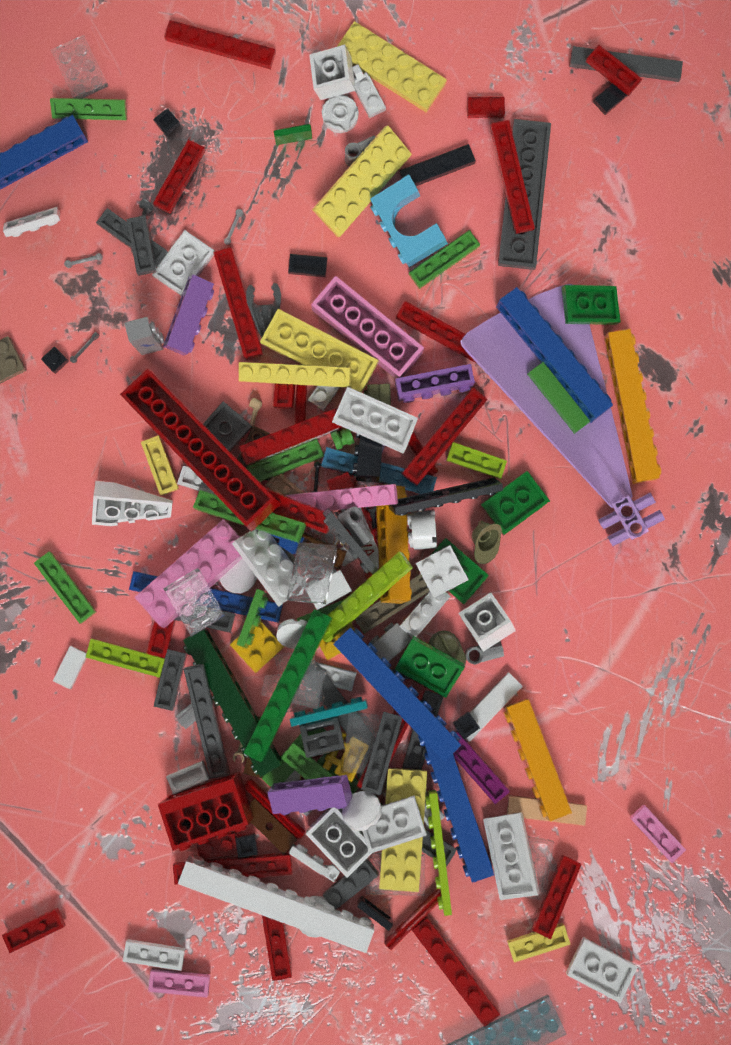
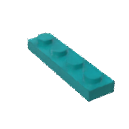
(337, 709)

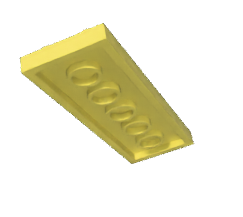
(393, 67)
(362, 181)
(316, 348)
(402, 862)

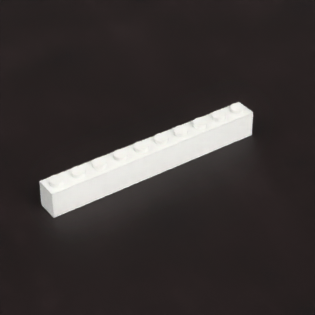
(277, 903)

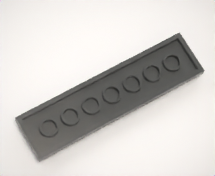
(532, 149)

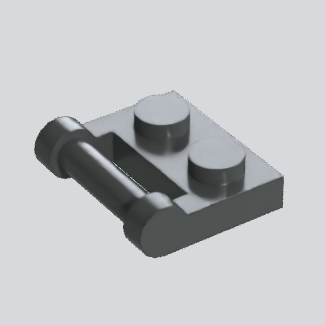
(322, 742)

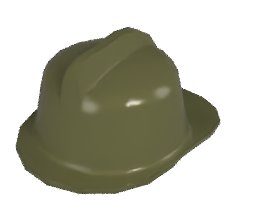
(486, 541)
(449, 644)

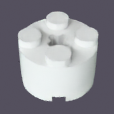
(423, 530)

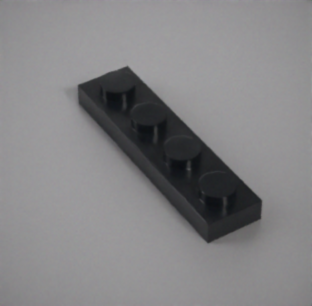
(440, 165)

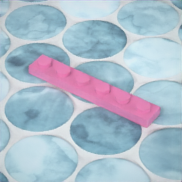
(349, 498)

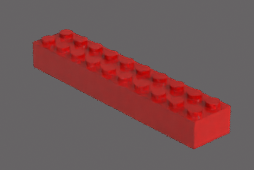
(200, 450)

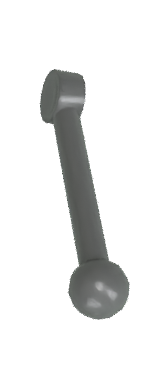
(73, 359)

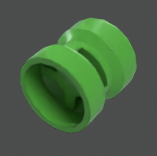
(342, 438)

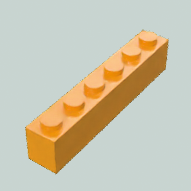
(391, 540)
(537, 759)

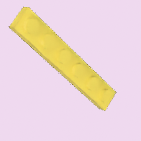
(295, 374)

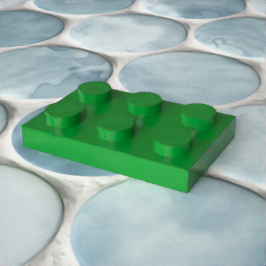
(590, 304)
(515, 502)
(474, 573)
(430, 666)

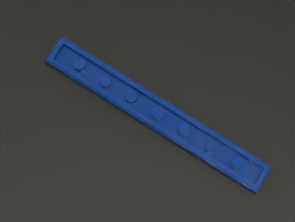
(227, 601)

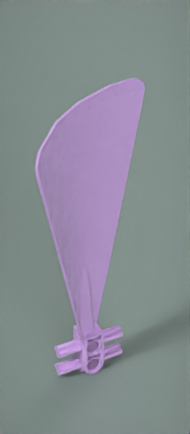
(596, 446)

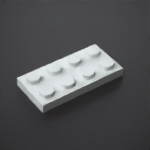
(375, 420)
(267, 562)
(511, 856)

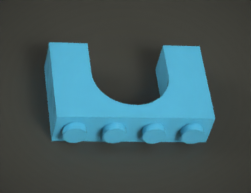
(387, 206)

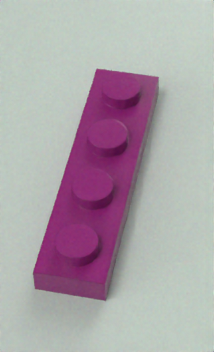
(480, 771)

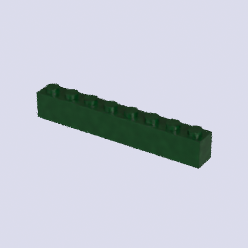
(229, 696)

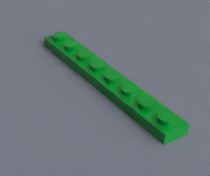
(288, 685)

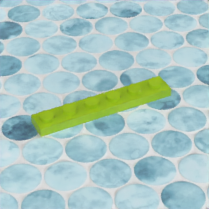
(367, 594)
(438, 860)

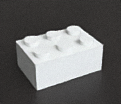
(338, 841)

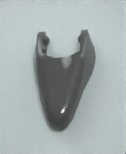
(263, 314)

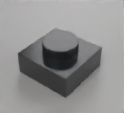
(166, 122)
(55, 360)
(466, 725)
(246, 845)

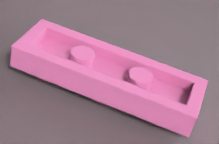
(657, 833)
(179, 983)

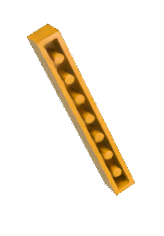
(631, 406)

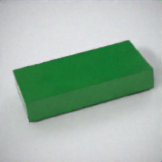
(293, 134)

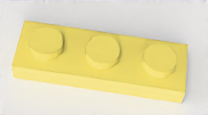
(160, 465)
(535, 944)

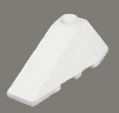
(121, 503)

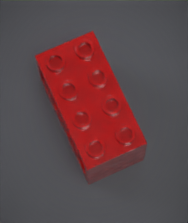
(202, 812)

